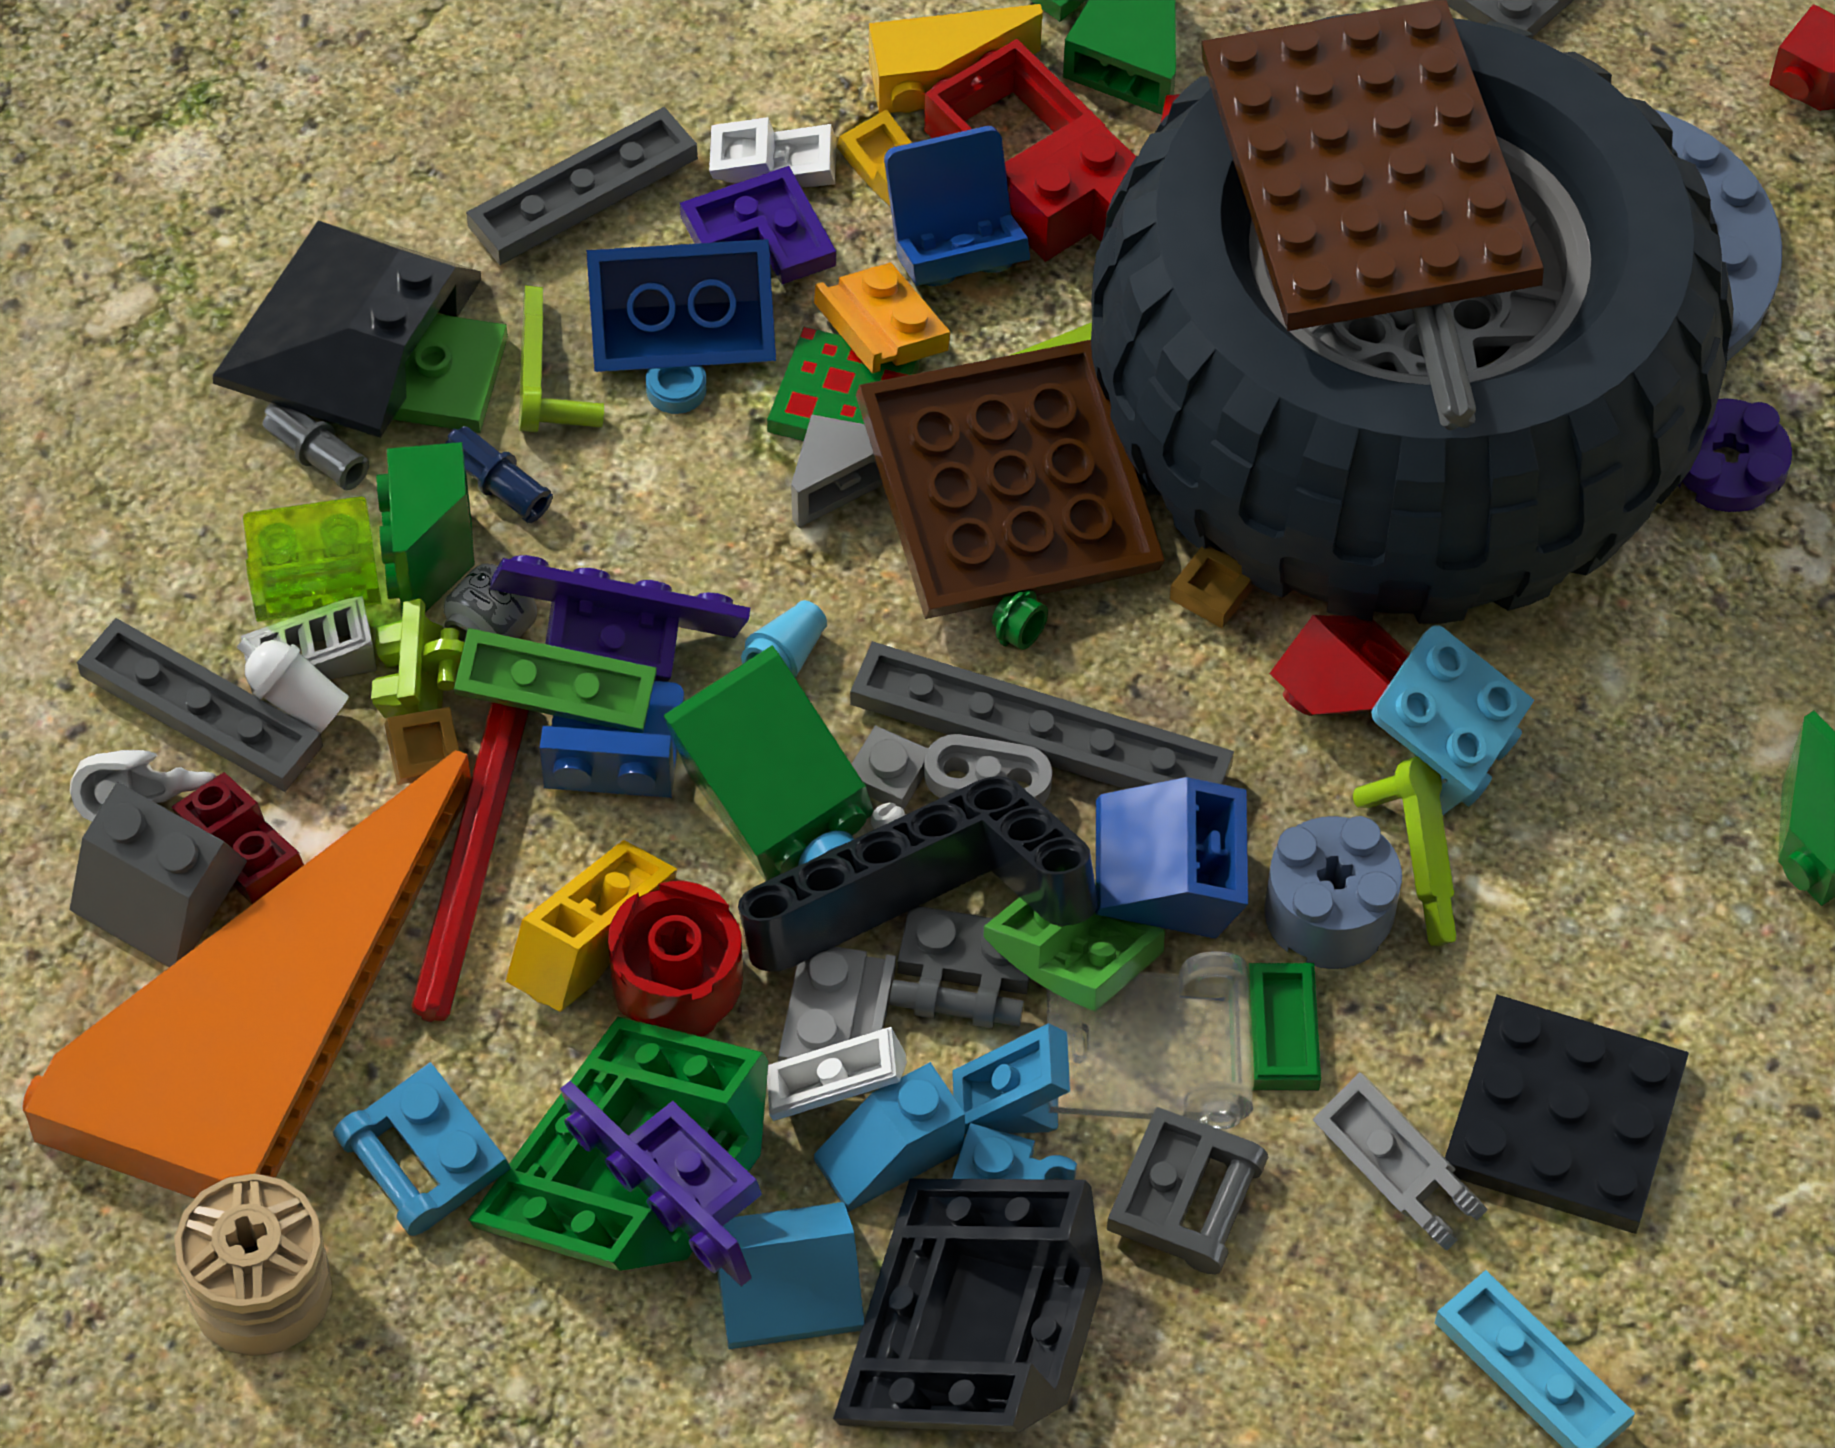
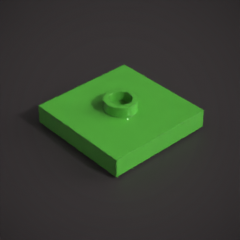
(453, 373)

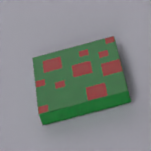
(824, 383)

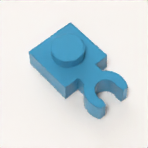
(1007, 1156)

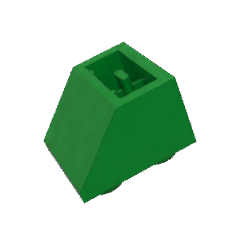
(425, 521)

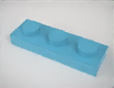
(1533, 1366)

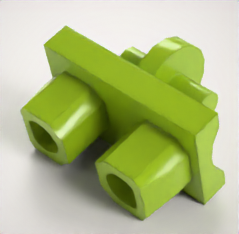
(426, 661)

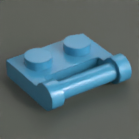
(440, 1136)

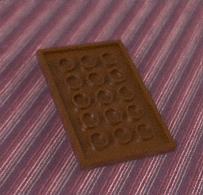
(1370, 165)

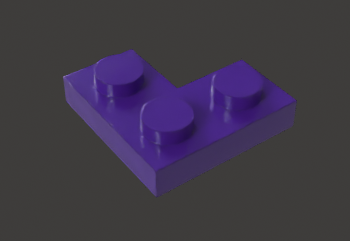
(762, 209)

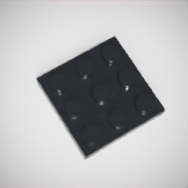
(1566, 1113)

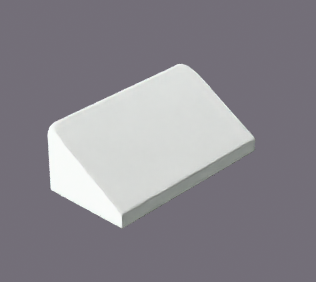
(834, 1073)

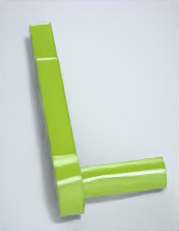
(532, 405)
(1420, 790)

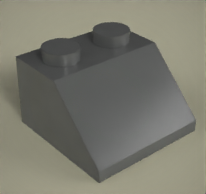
(151, 876)

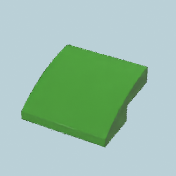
(1075, 961)

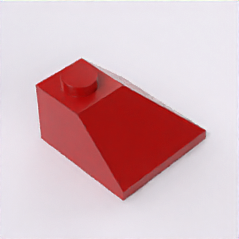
(1338, 665)

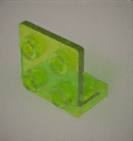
(310, 557)

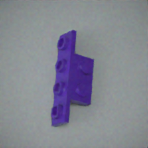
(614, 616)
(681, 1171)

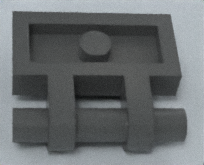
(953, 949)

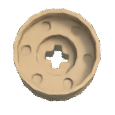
(262, 1297)

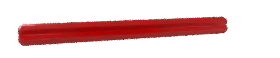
(469, 863)

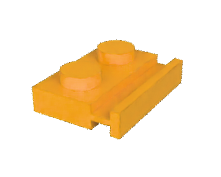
(882, 317)

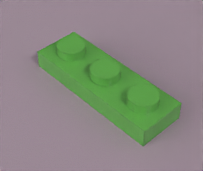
(555, 681)

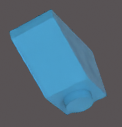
(893, 1138)

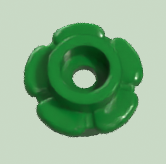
(1019, 619)

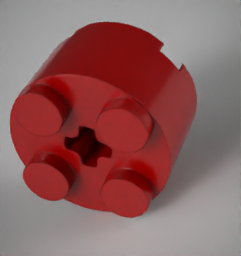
(676, 958)

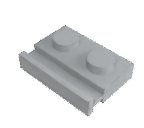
(836, 1000)

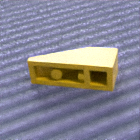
(918, 52)
(565, 938)

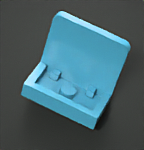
(1452, 713)

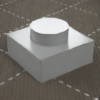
(890, 766)

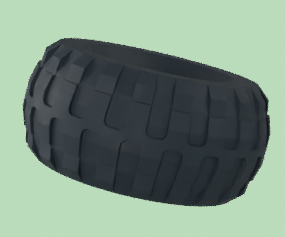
(1325, 443)

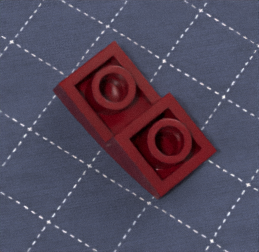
(236, 819)

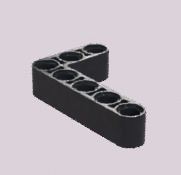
(914, 860)

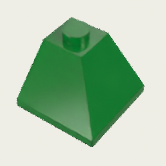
(1809, 811)

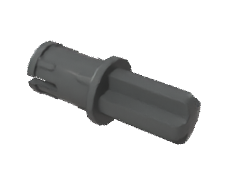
(316, 445)

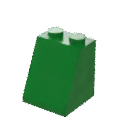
(768, 763)

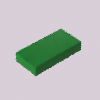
(1284, 1026)

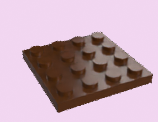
(1007, 479)

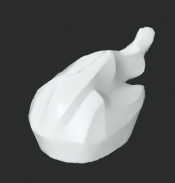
(100, 772)

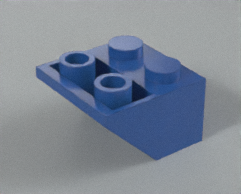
(1173, 855)

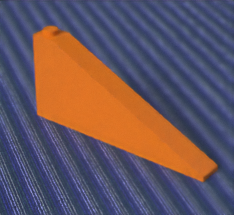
(236, 1038)

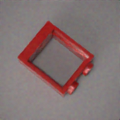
(995, 77)

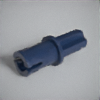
(500, 476)

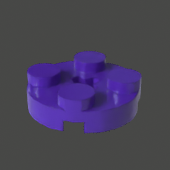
(1760, 467)

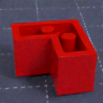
(1069, 192)

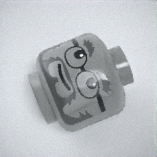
(487, 610)

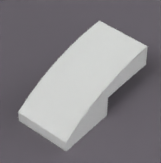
(753, 149)

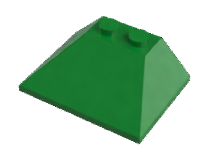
(570, 1199)

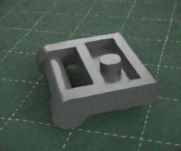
(1166, 1180)

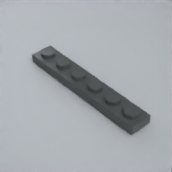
(1064, 731)

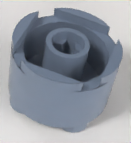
(1333, 890)

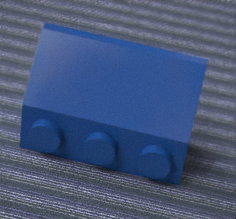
(681, 305)

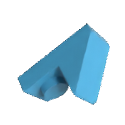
(1015, 1083)

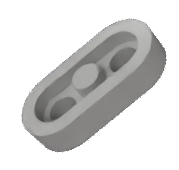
(984, 759)

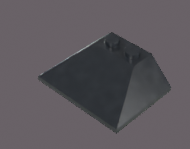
(343, 327)
(977, 1307)

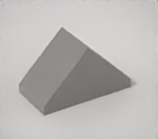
(832, 468)

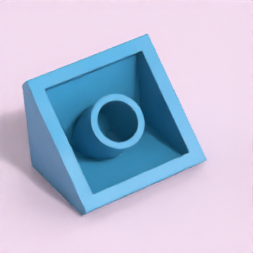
(800, 1274)

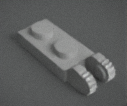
(1394, 1156)

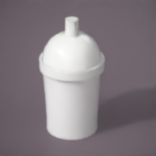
(291, 683)

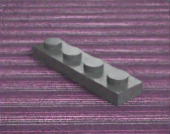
(582, 185)
(200, 704)

